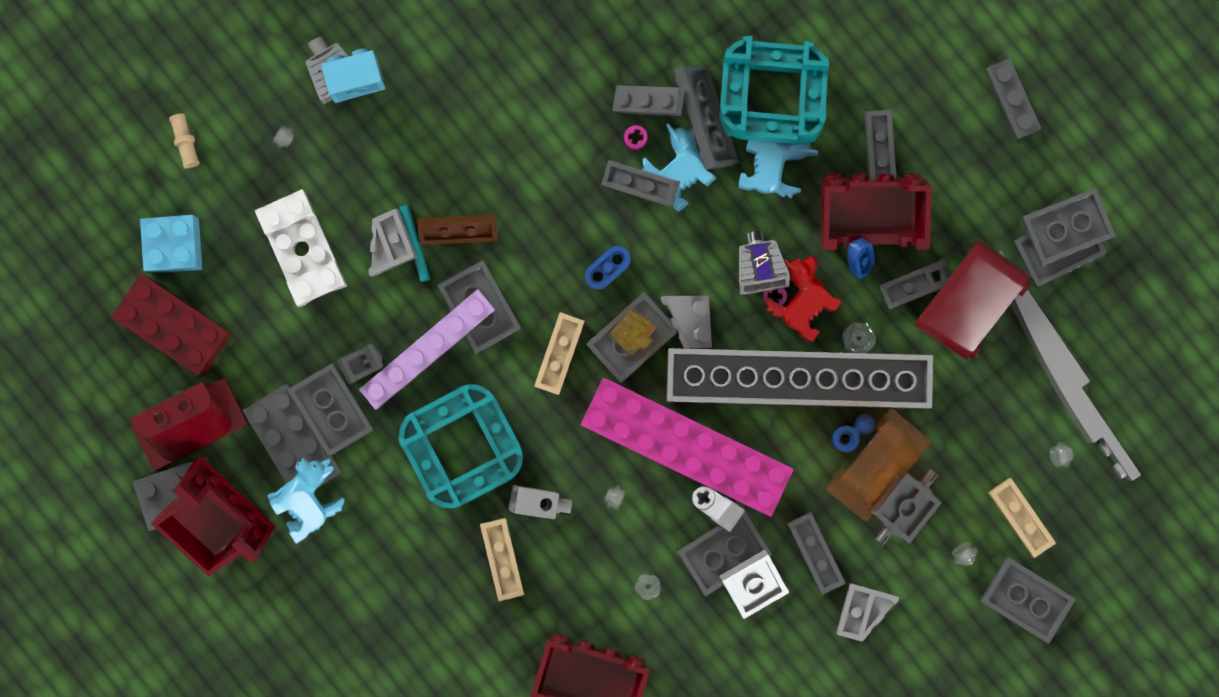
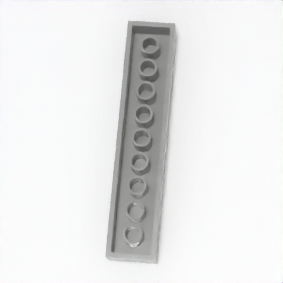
(799, 378)

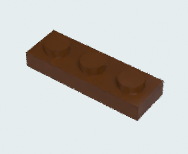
(457, 229)

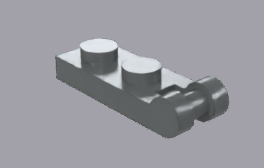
(914, 284)

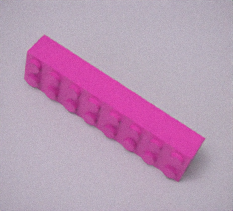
(687, 447)

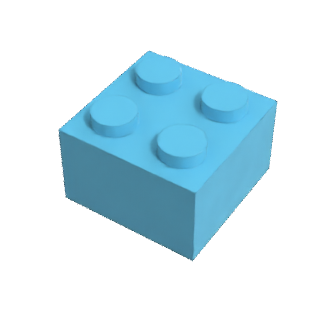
(353, 75)
(171, 244)

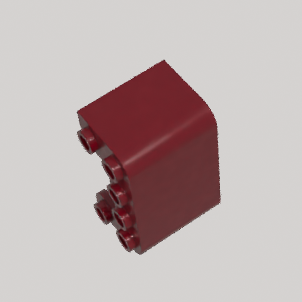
(876, 210)
(582, 671)

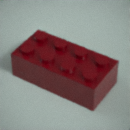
(171, 325)

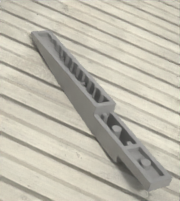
(1068, 381)

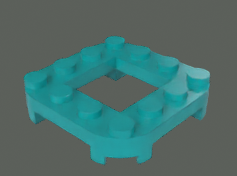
(774, 57)
(426, 462)

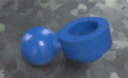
(863, 424)

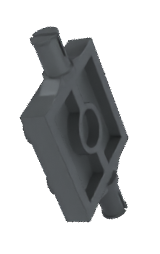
(906, 507)

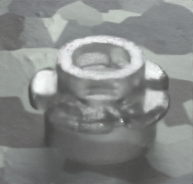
(283, 137)
(1061, 455)
(614, 497)
(964, 554)
(654, 590)

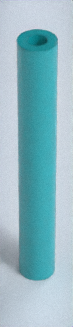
(411, 229)

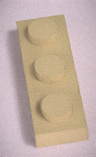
(559, 353)
(1021, 517)
(502, 559)

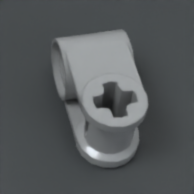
(720, 509)

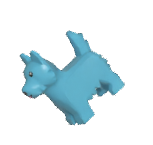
(686, 166)
(769, 166)
(301, 501)

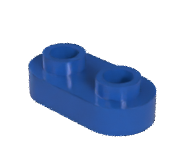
(860, 257)
(607, 268)

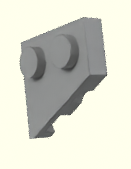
(390, 243)
(691, 319)
(862, 611)

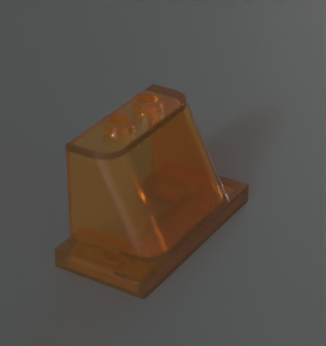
(879, 464)

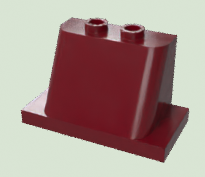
(188, 422)
(212, 520)

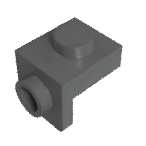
(361, 363)

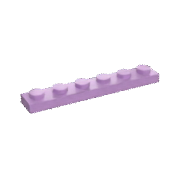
(427, 349)

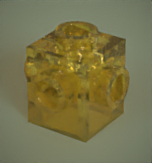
(633, 332)

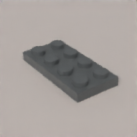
(703, 108)
(286, 434)

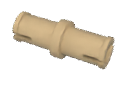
(184, 140)

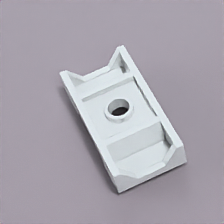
(287, 224)

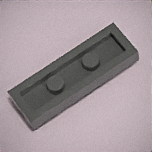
(1012, 99)
(648, 100)
(879, 143)
(640, 183)
(816, 553)

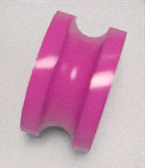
(630, 131)
(780, 291)

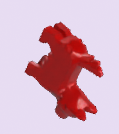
(807, 301)

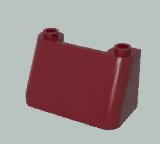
(973, 300)

